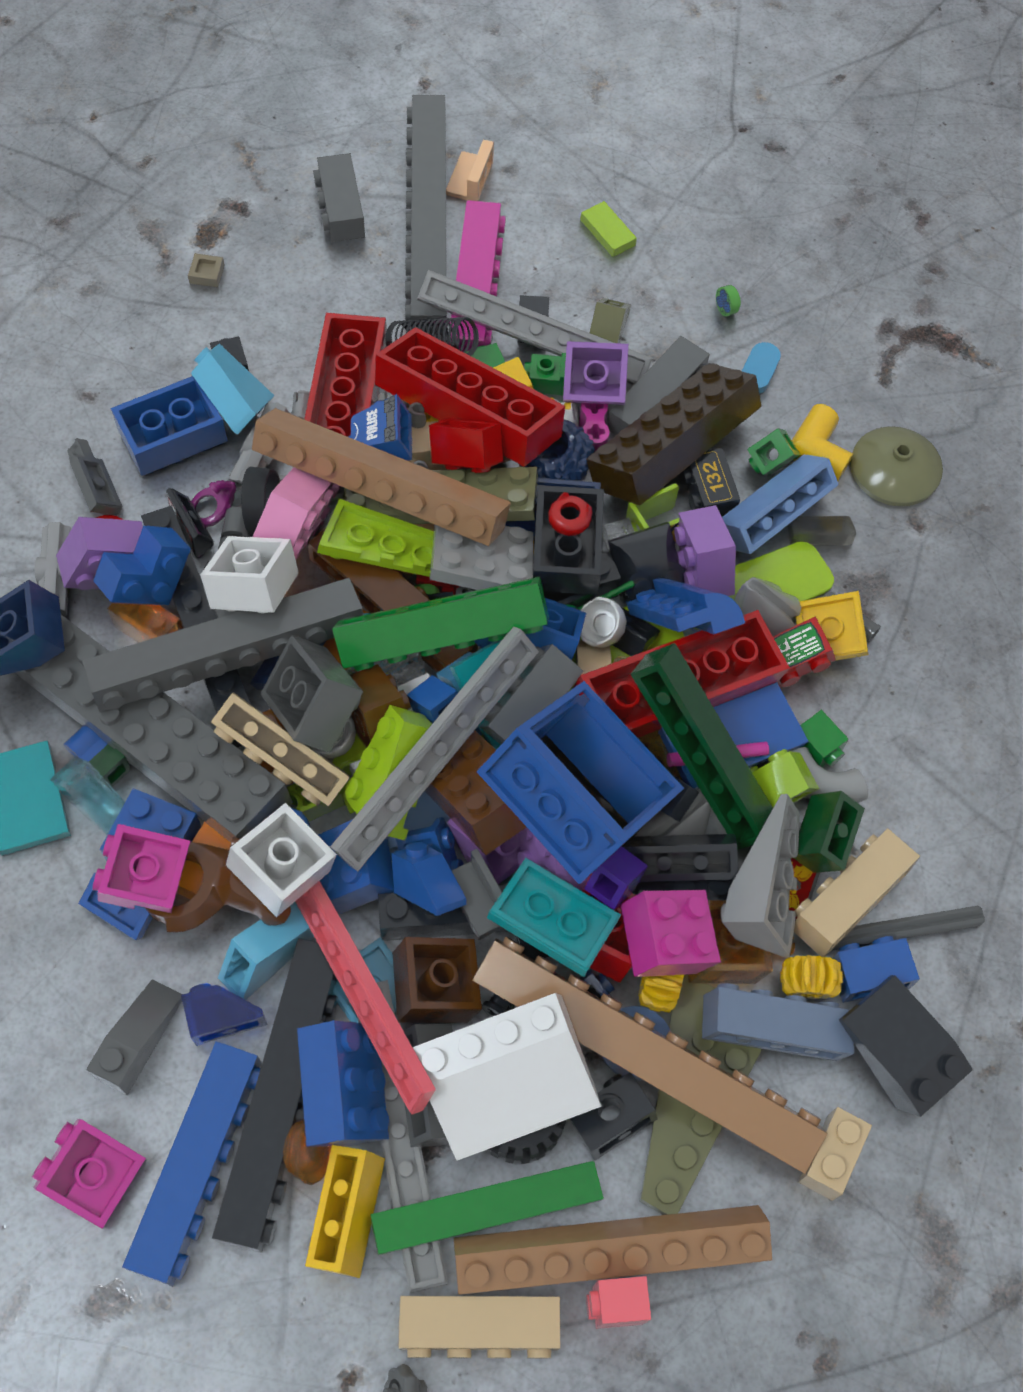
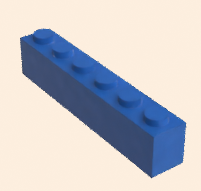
(193, 1165)

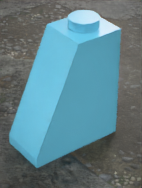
(230, 387)
(261, 953)

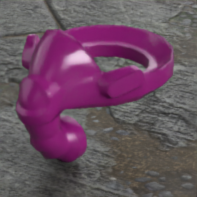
(224, 493)

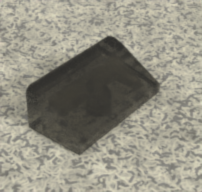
(822, 530)

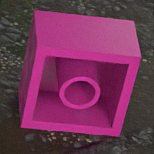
(670, 933)

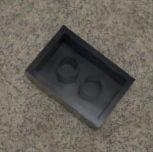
(570, 561)

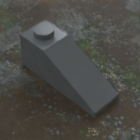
(134, 1037)

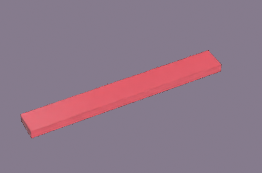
(366, 999)

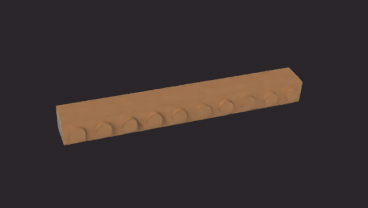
(656, 1057)

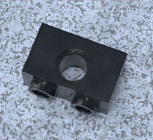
(635, 1114)

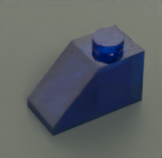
(218, 1013)

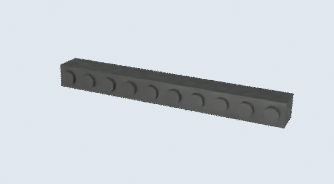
(426, 201)

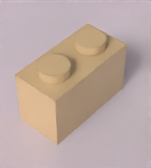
(837, 1154)

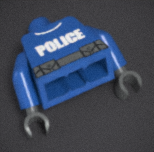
(389, 427)

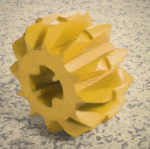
(811, 977)
(660, 992)

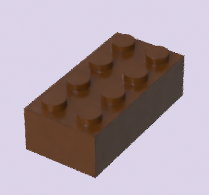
(471, 800)

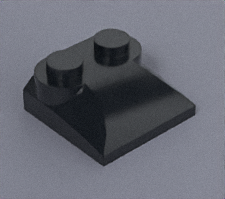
(646, 557)

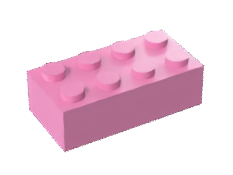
(296, 509)

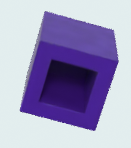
(616, 878)

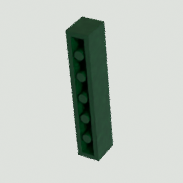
(703, 743)

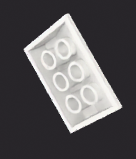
(508, 1076)

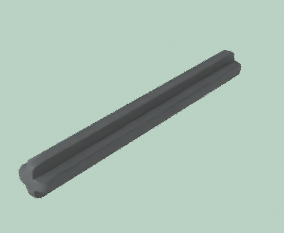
(915, 926)

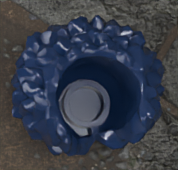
(566, 456)

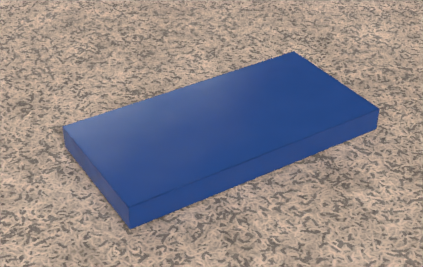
(754, 719)

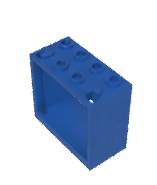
(556, 803)

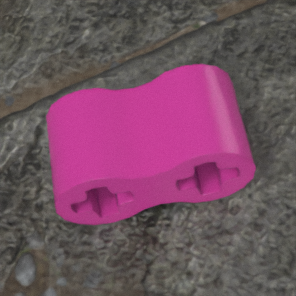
(593, 421)

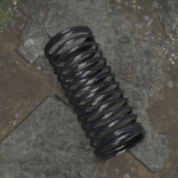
(455, 331)

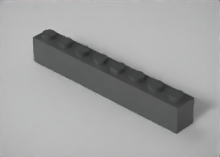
(217, 646)

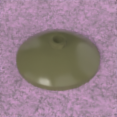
(893, 476)

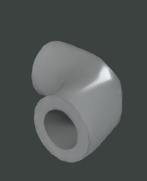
(848, 781)

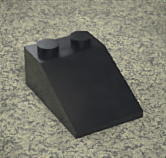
(905, 1047)

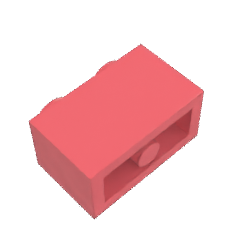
(619, 1302)

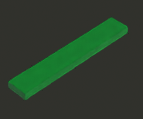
(485, 1207)

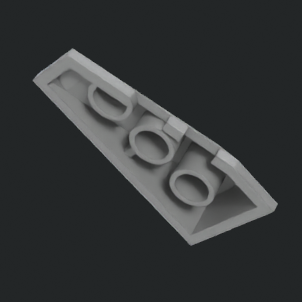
(760, 893)

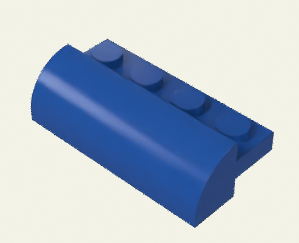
(685, 607)

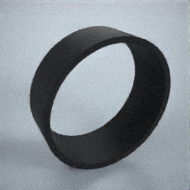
(255, 492)

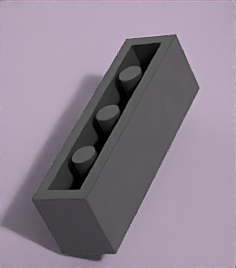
(666, 374)

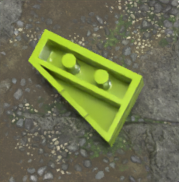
(392, 741)

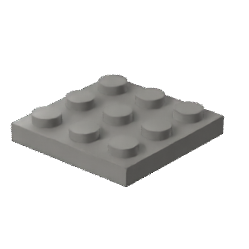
(480, 566)

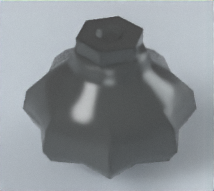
(403, 1380)

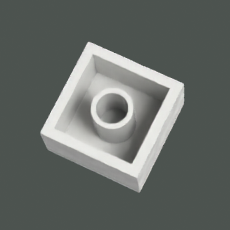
(250, 574)
(280, 859)

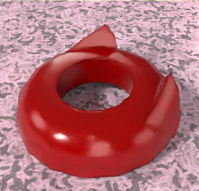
(566, 526)

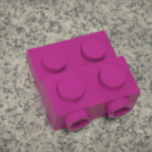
(141, 869)
(87, 1172)

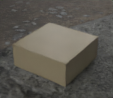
(206, 270)

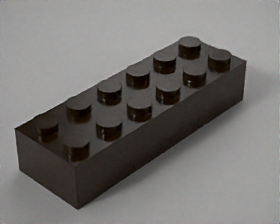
(674, 433)

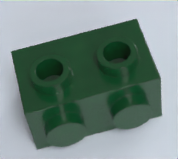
(828, 831)

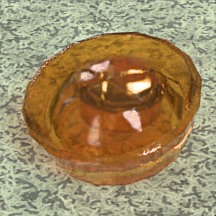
(304, 1162)

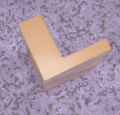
(471, 173)

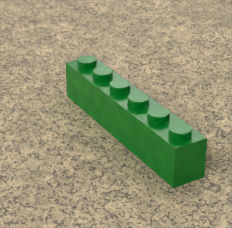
(441, 623)

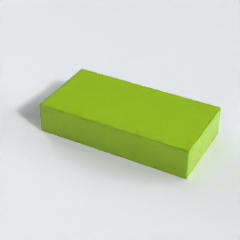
(608, 229)

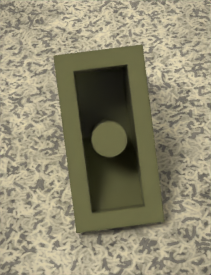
(609, 319)

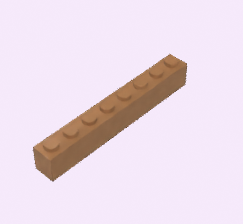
(381, 476)
(611, 1249)

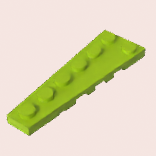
(377, 539)

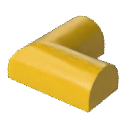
(814, 436)

